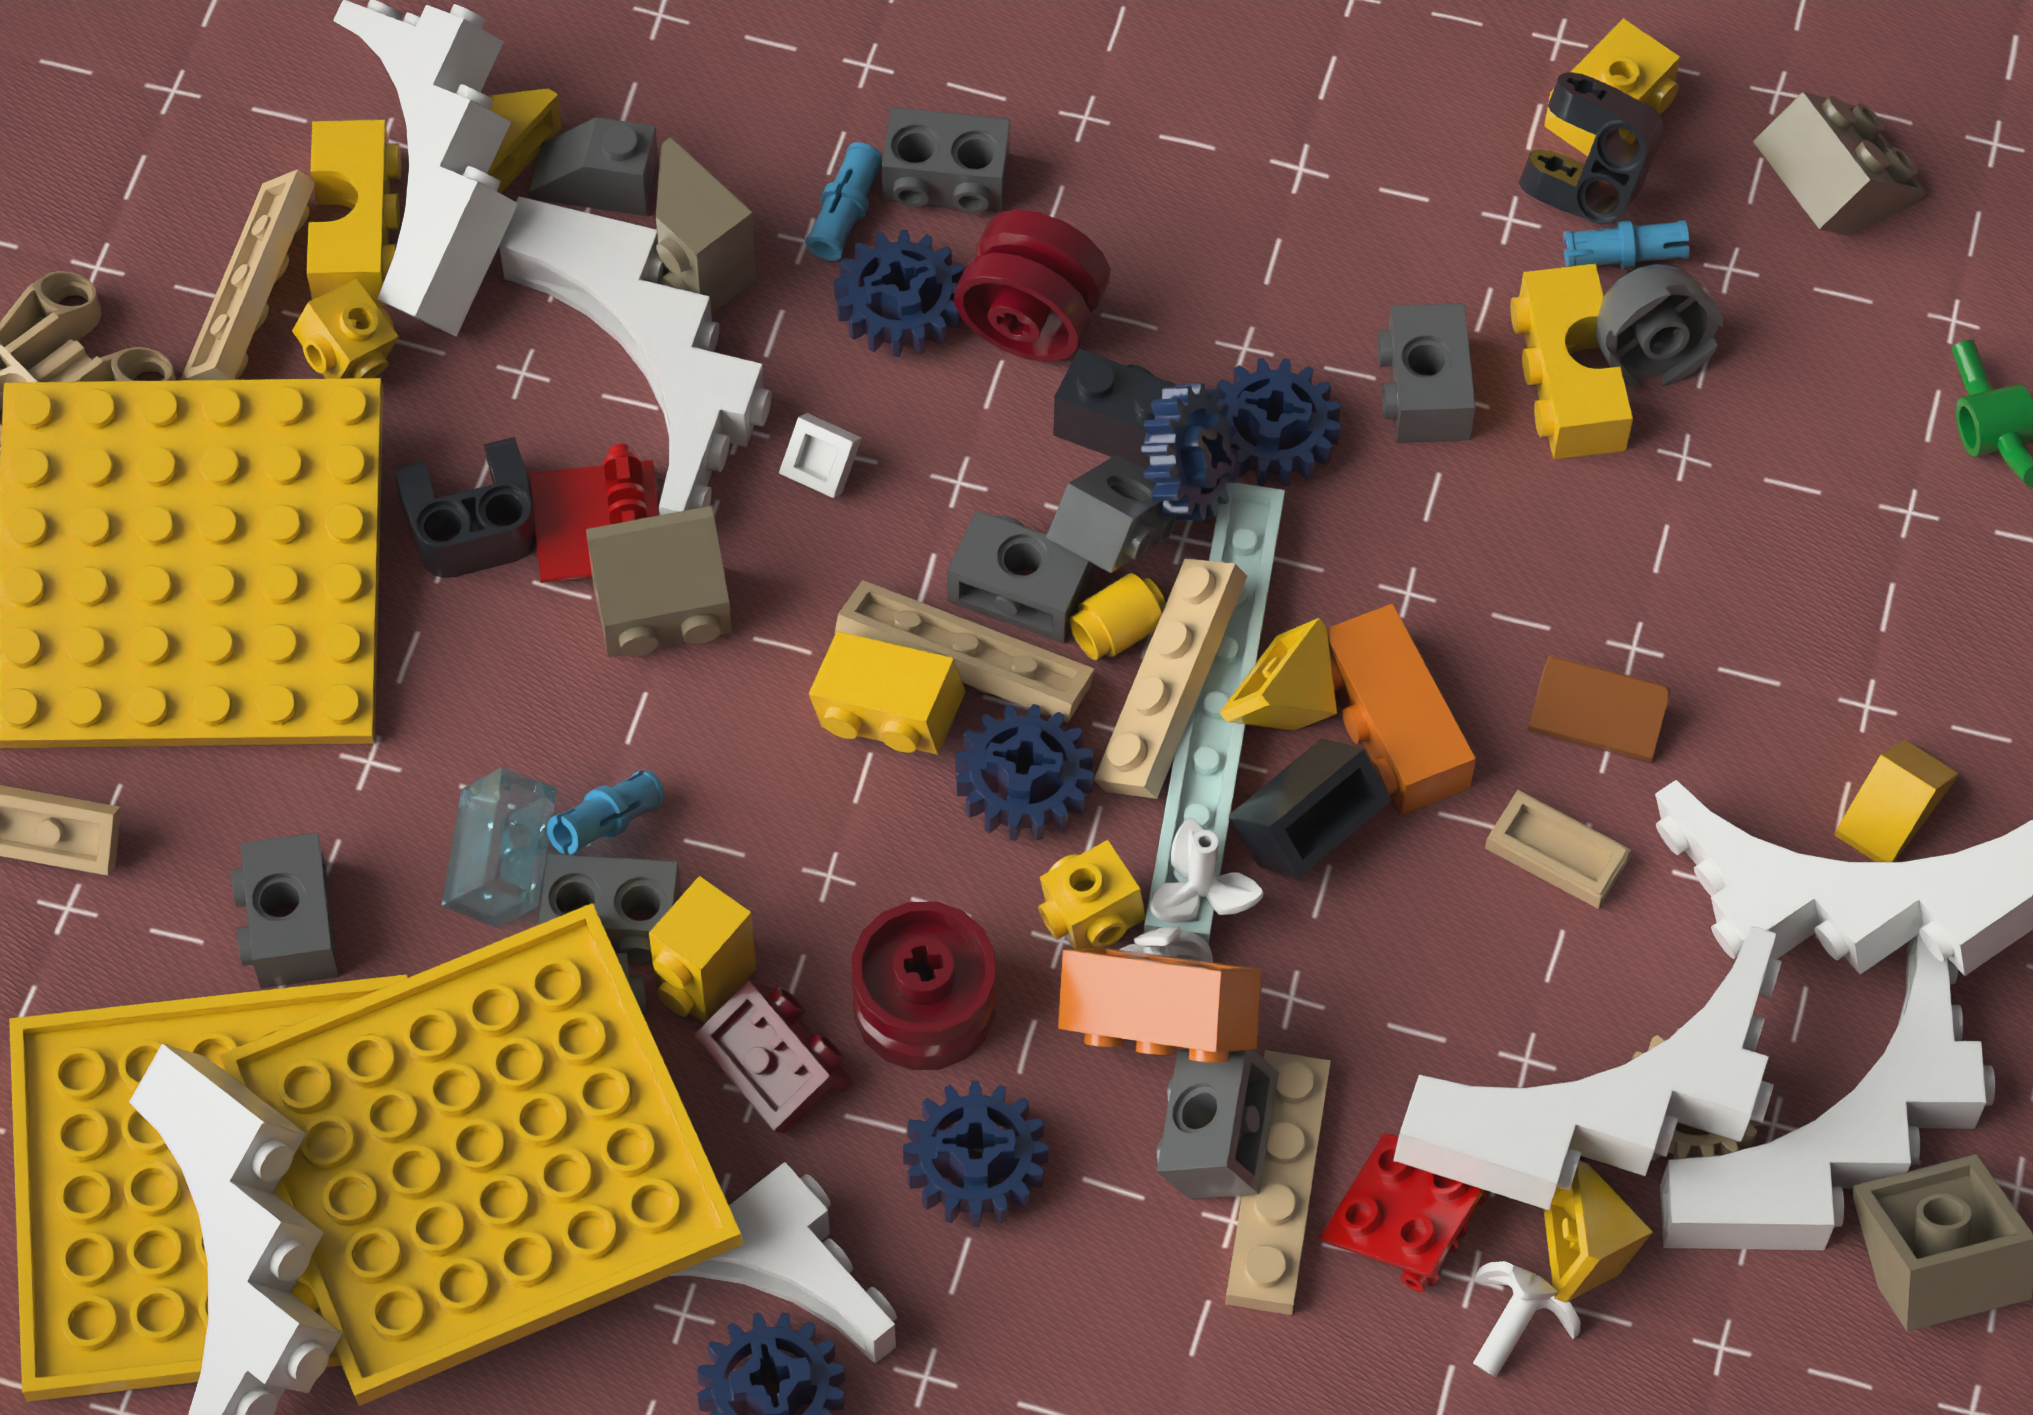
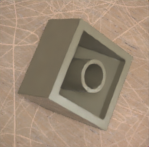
(701, 230)
(659, 581)
(1945, 1242)

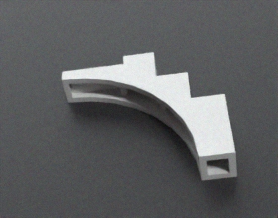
(452, 136)
(614, 279)
(1958, 902)
(1533, 1137)
(1792, 1187)
(253, 1241)
(784, 1256)

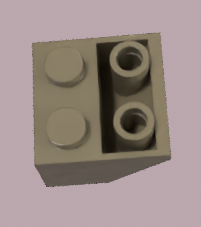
(1839, 163)

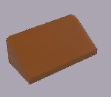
(1599, 708)

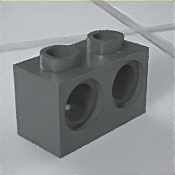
(947, 149)
(616, 891)

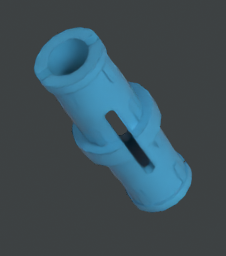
(844, 201)
(1626, 244)
(605, 812)

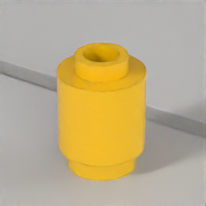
(1117, 616)

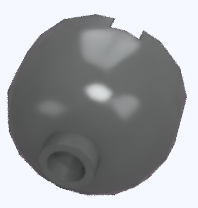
(1657, 324)

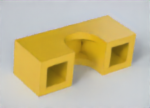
(353, 170)
(1577, 406)

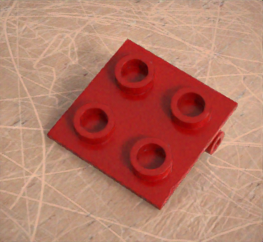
(587, 498)
(1403, 1216)

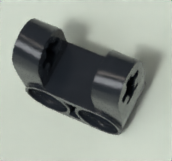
(1602, 112)
(470, 515)

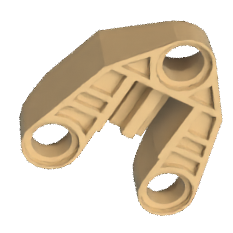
(43, 337)

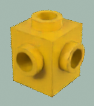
(346, 333)
(1091, 898)

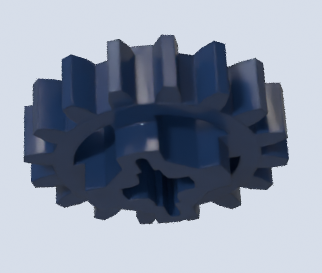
(893, 289)
(1279, 421)
(1189, 451)
(1028, 800)
(1005, 1153)
(795, 1378)

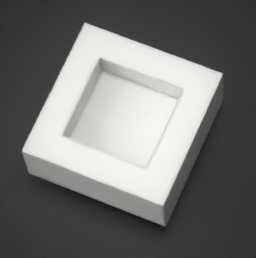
(820, 455)

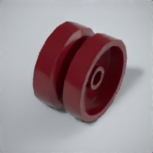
(1032, 285)
(923, 985)

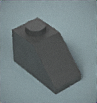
(599, 167)

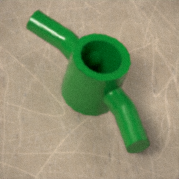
(1991, 417)

